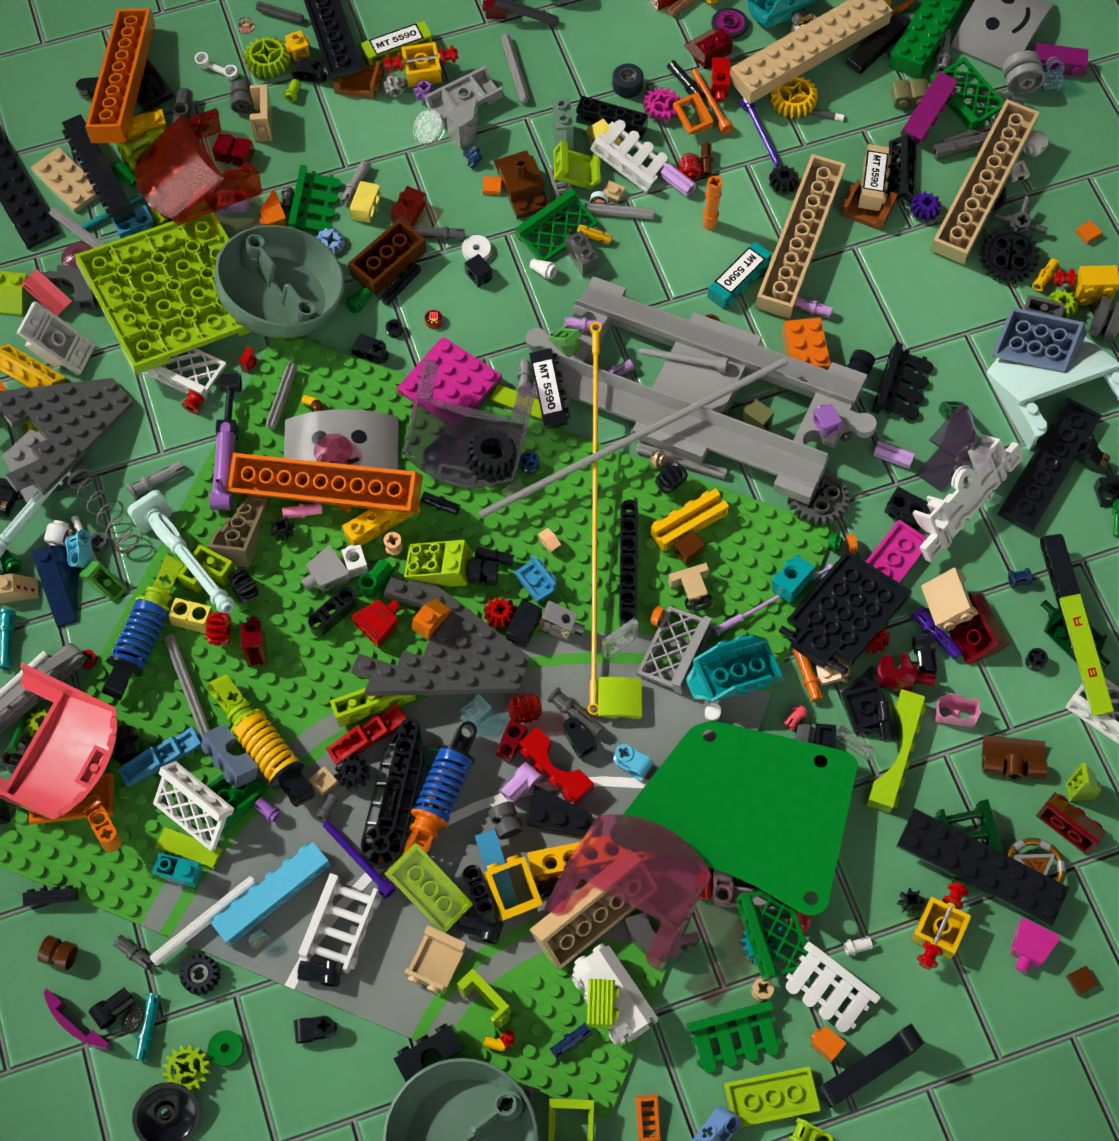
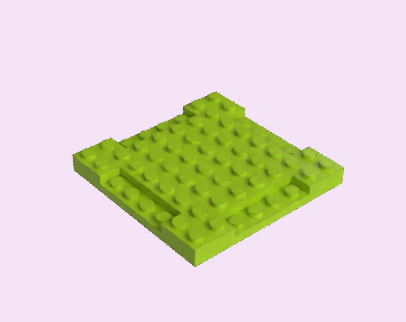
(161, 290)

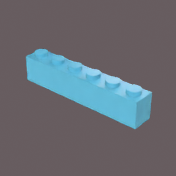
(270, 894)

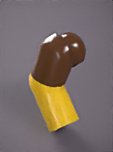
(314, 402)

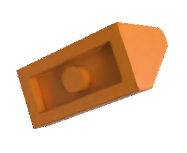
(699, 108)

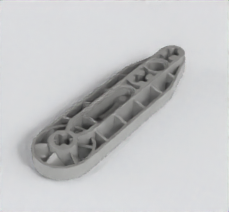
(20, 700)

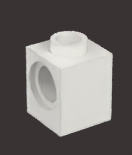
(355, 568)

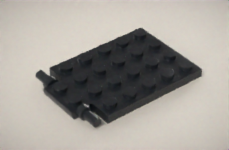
(844, 612)

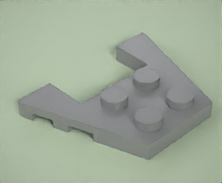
(21, 455)

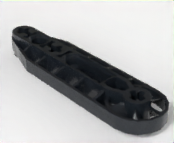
(396, 782)

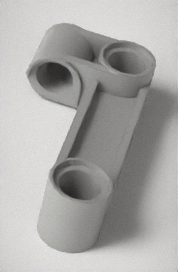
(724, 883)

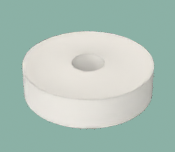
(473, 242)

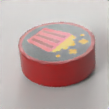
(433, 319)

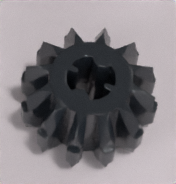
(783, 179)
(671, 478)
(243, 585)
(354, 766)

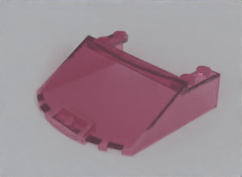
(641, 867)

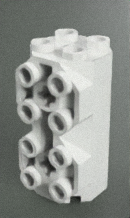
(633, 1008)

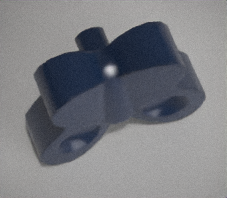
(473, 156)

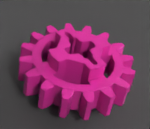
(660, 103)

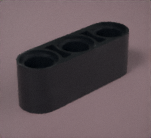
(330, 620)
(483, 902)

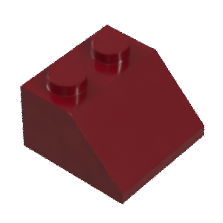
(710, 44)

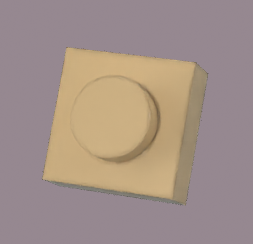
(614, 191)
(323, 781)

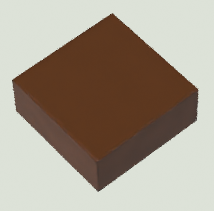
(1081, 980)

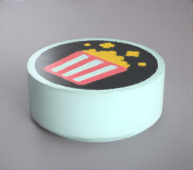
(599, 197)

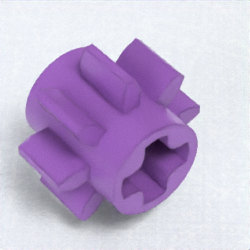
(423, 88)

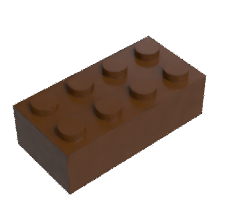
(387, 257)

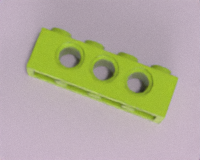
(357, 706)

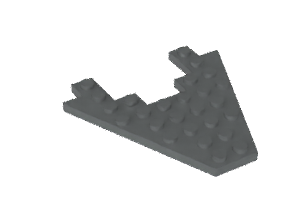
(70, 420)
(459, 657)

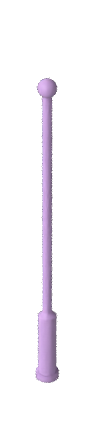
(739, 618)

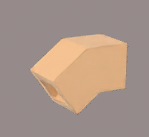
(549, 540)

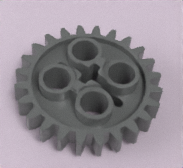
(833, 506)

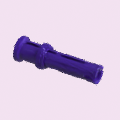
(927, 627)

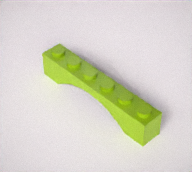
(884, 789)

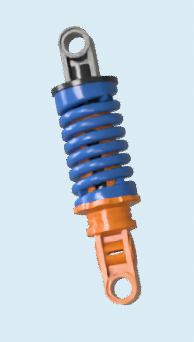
(442, 788)

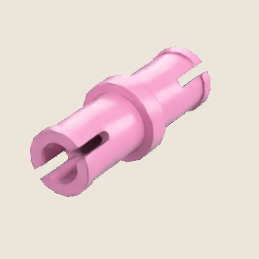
(302, 510)

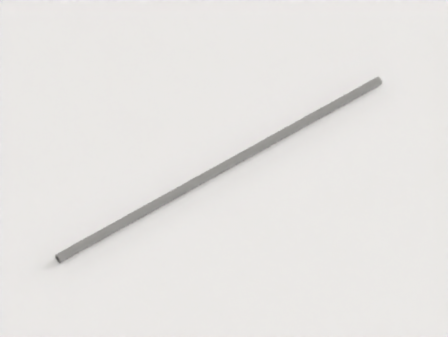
(632, 438)

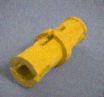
(1046, 275)

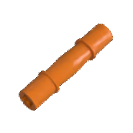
(713, 195)

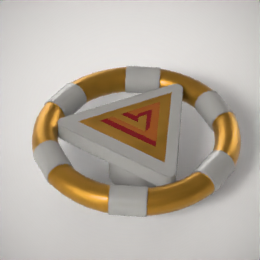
(1039, 862)

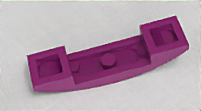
(56, 1007)

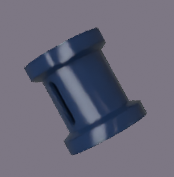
(1020, 577)

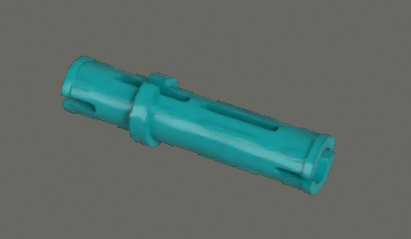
(147, 1026)

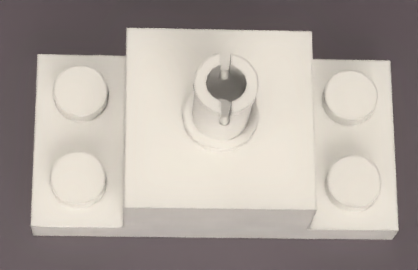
(55, 339)

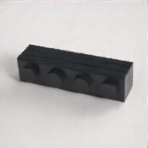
(47, 896)

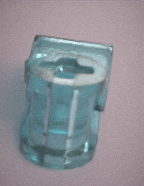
(1054, 78)

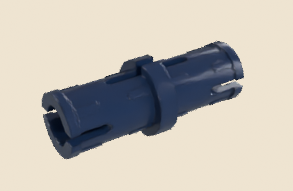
(571, 1041)

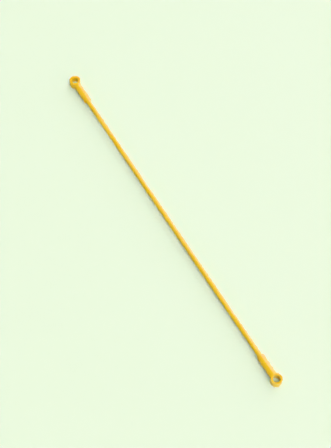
(593, 682)

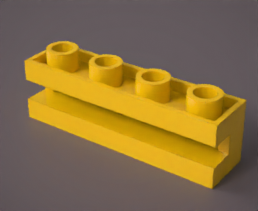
(692, 517)

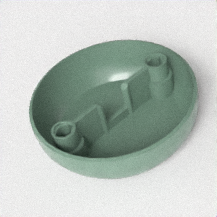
(278, 281)
(461, 1103)

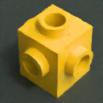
(297, 45)

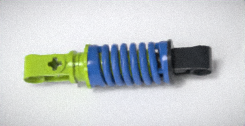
(141, 630)

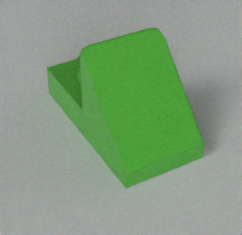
(566, 341)

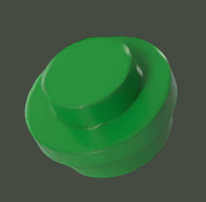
(835, 542)

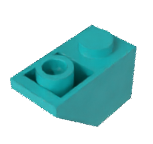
(178, 870)

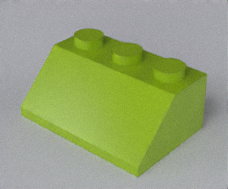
(12, 293)

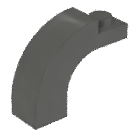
(73, 279)
(643, 935)

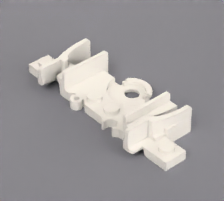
(988, 471)

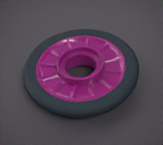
(730, 14)

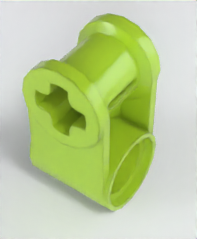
(810, 1132)

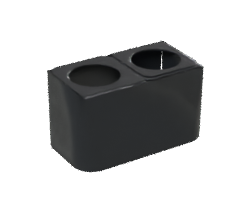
(524, 623)

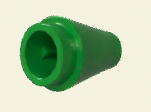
(124, 173)
(357, 301)
(10, 563)

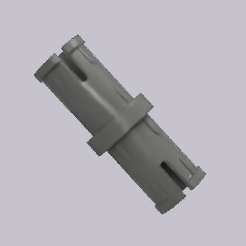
(133, 952)

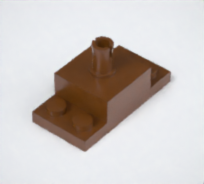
(522, 183)

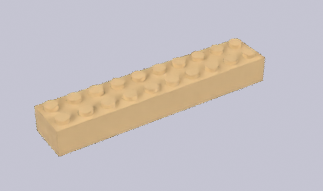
(808, 47)
(985, 181)
(800, 236)

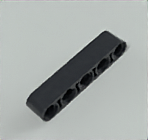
(878, 43)

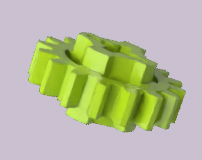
(190, 1061)

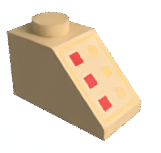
(18, 588)

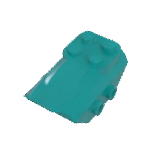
(776, 11)
(733, 669)

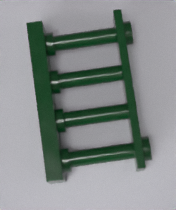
(987, 832)

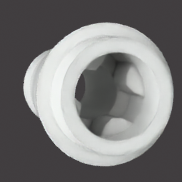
(544, 268)

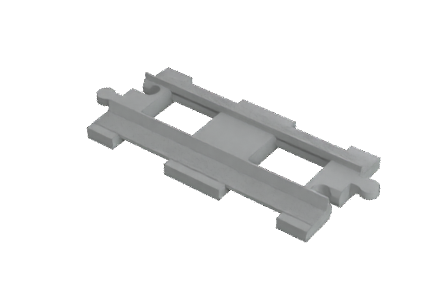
(684, 383)

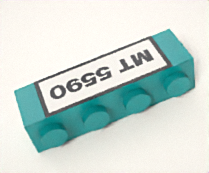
(739, 275)

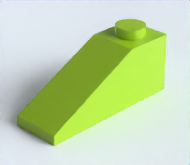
(1083, 784)

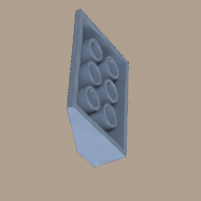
(1040, 340)

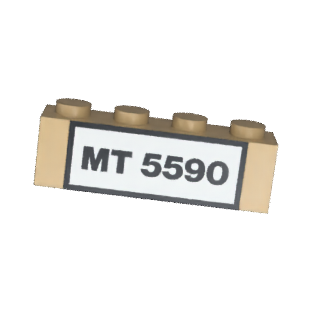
(874, 177)

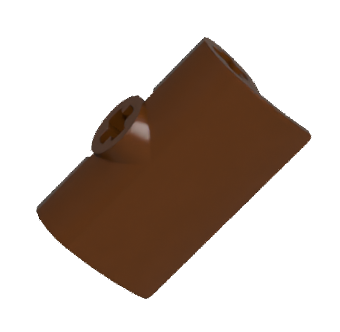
(1014, 757)

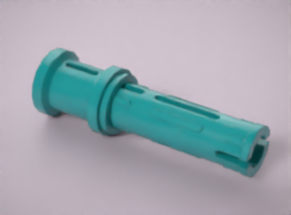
(6, 631)

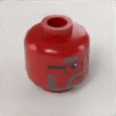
(690, 165)

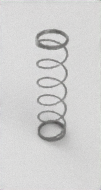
(124, 538)

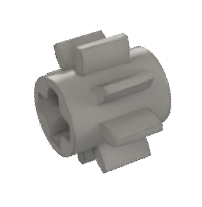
(394, 85)

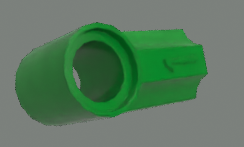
(375, 577)

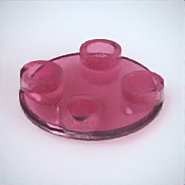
(333, 449)

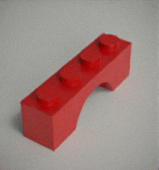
(573, 784)

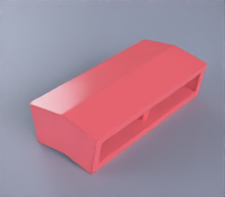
(46, 293)

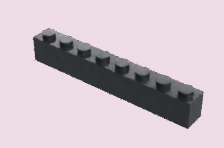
(98, 171)

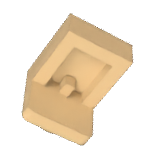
(829, 676)

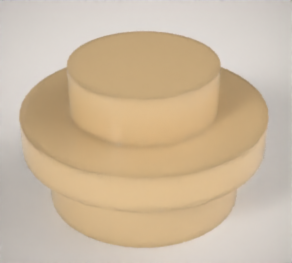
(658, 459)

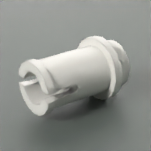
(858, 945)

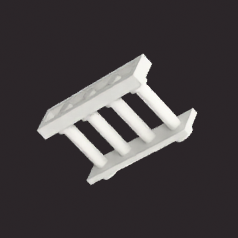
(326, 907)

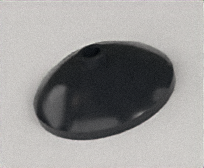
(177, 1124)

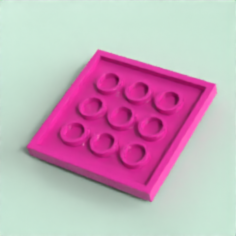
(459, 379)

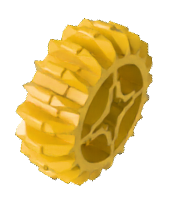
(795, 97)

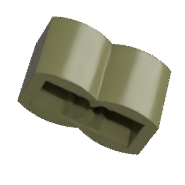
(908, 93)

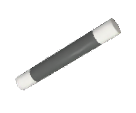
(825, 114)

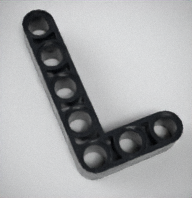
(871, 1066)

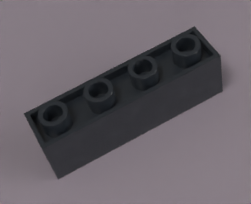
(593, 110)

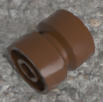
(57, 953)

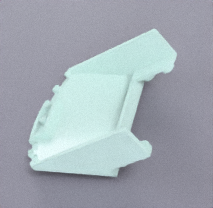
(1022, 384)

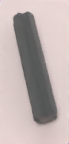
(279, 12)

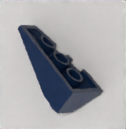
(59, 582)

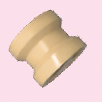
(759, 993)

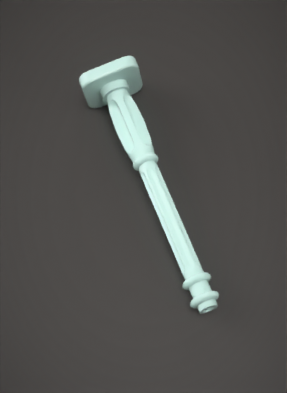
(153, 513)
(24, 515)

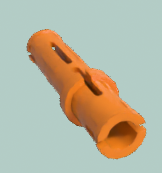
(810, 680)

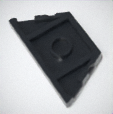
(861, 704)

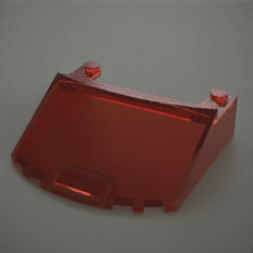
(181, 177)

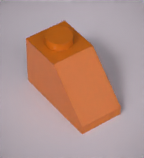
(272, 212)
(430, 618)

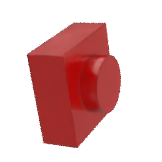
(248, 360)

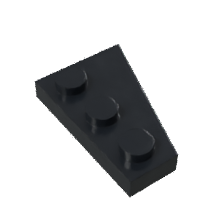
(557, 814)

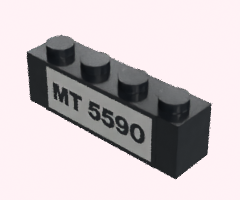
(549, 388)

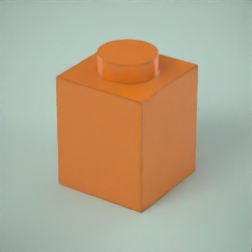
(827, 1043)

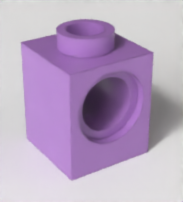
(827, 420)

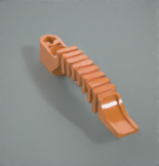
(95, 814)

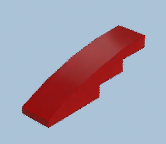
(367, 735)

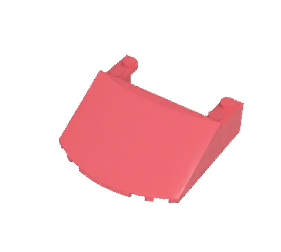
(66, 750)

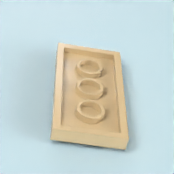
(65, 179)

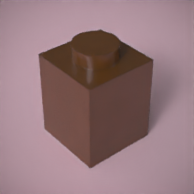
(689, 547)

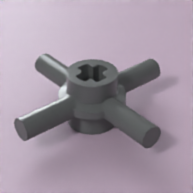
(1021, 216)

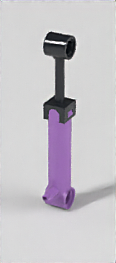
(225, 446)

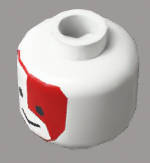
(57, 533)

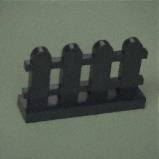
(895, 389)

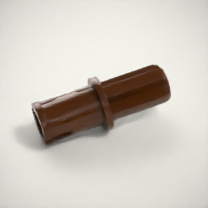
(706, 159)

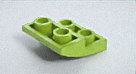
(619, 697)

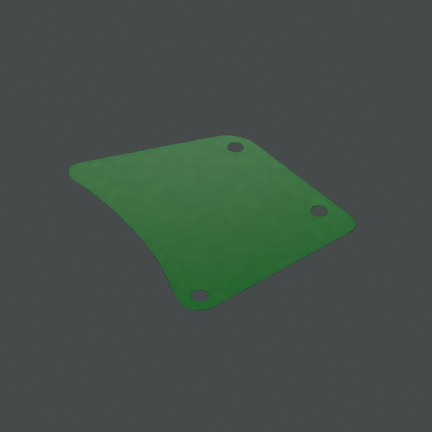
(756, 808)

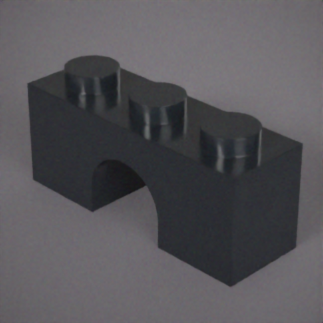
(412, 1059)

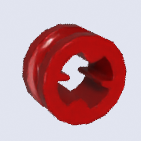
(93, 658)

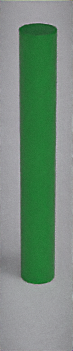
(18, 734)

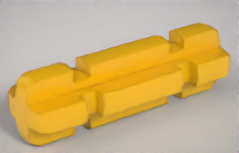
(595, 234)

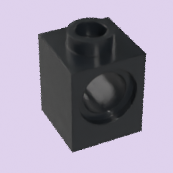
(478, 270)

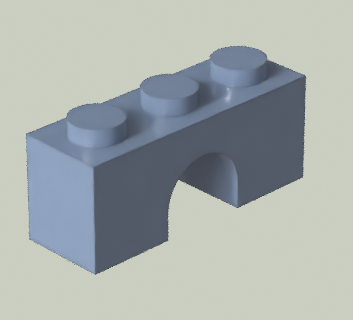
(236, 769)

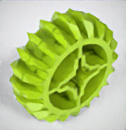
(256, 58)

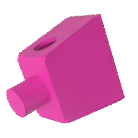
(1032, 945)

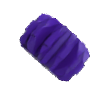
(925, 206)

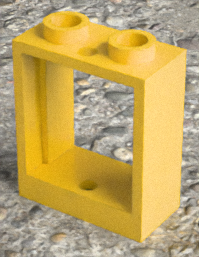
(518, 909)

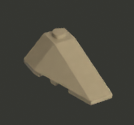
(241, 532)

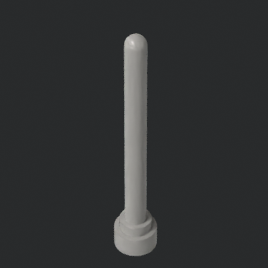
(720, 364)

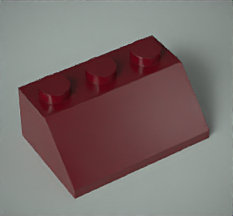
(980, 635)
(1071, 823)

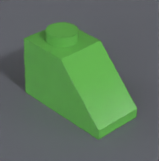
(103, 581)

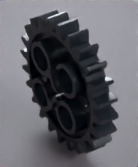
(1026, 256)

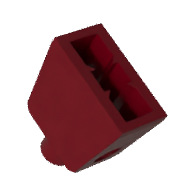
(253, 636)

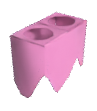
(962, 703)

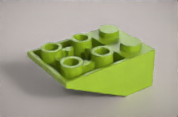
(439, 563)

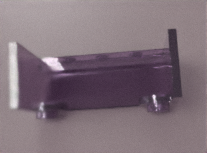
(954, 441)

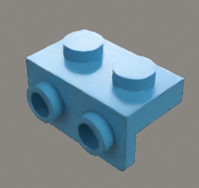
(537, 580)

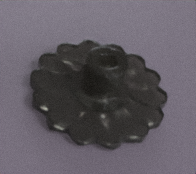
(132, 1019)

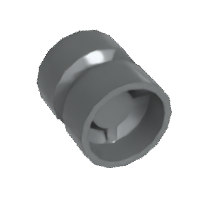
(241, 98)
(506, 823)

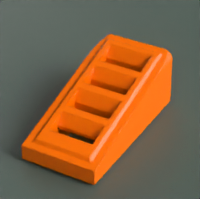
(639, 1109)

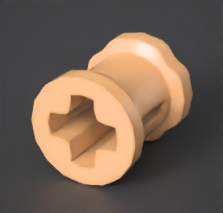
(393, 537)

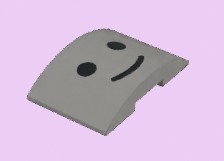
(1000, 29)
(369, 432)

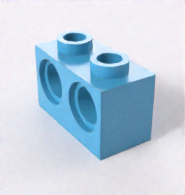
(137, 224)

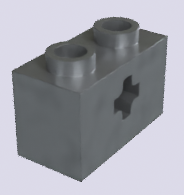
(582, 253)

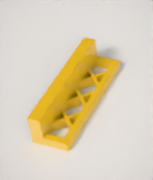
(29, 371)

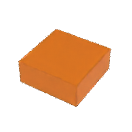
(492, 185)
(1088, 232)

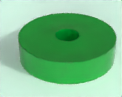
(228, 1058)

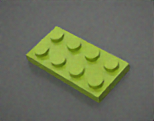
(428, 888)
(773, 1096)

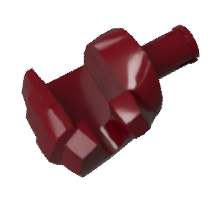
(903, 677)

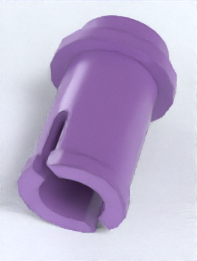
(267, 810)

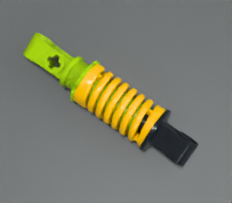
(262, 742)

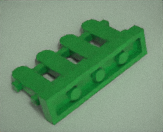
(310, 194)
(743, 1027)

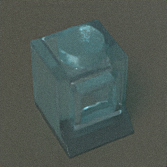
(476, 711)

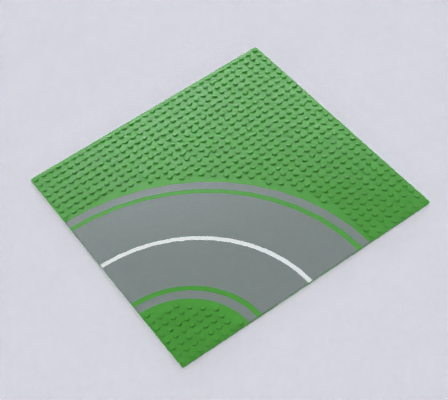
(311, 670)

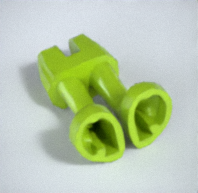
(126, 149)

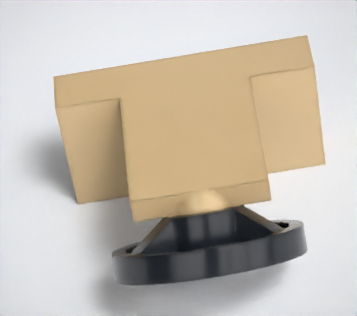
(694, 586)

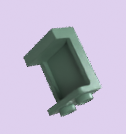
(563, 125)

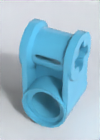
(79, 551)
(634, 763)

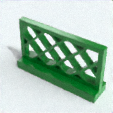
(958, 105)
(543, 218)
(757, 938)

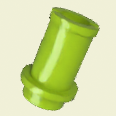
(291, 94)

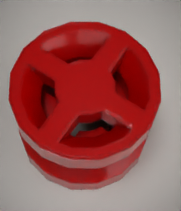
(193, 402)

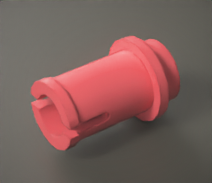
(795, 717)

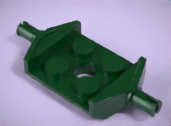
(1055, 630)

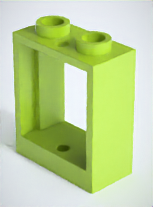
(571, 1104)

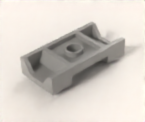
(475, 84)

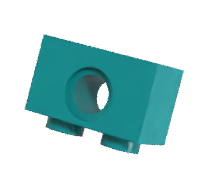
(790, 588)

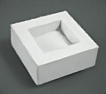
(1019, 172)

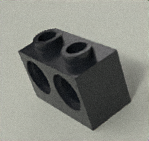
(909, 504)

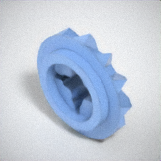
(337, 246)

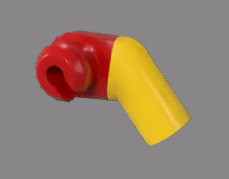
(501, 1043)

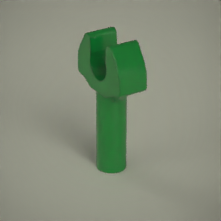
(1115, 511)

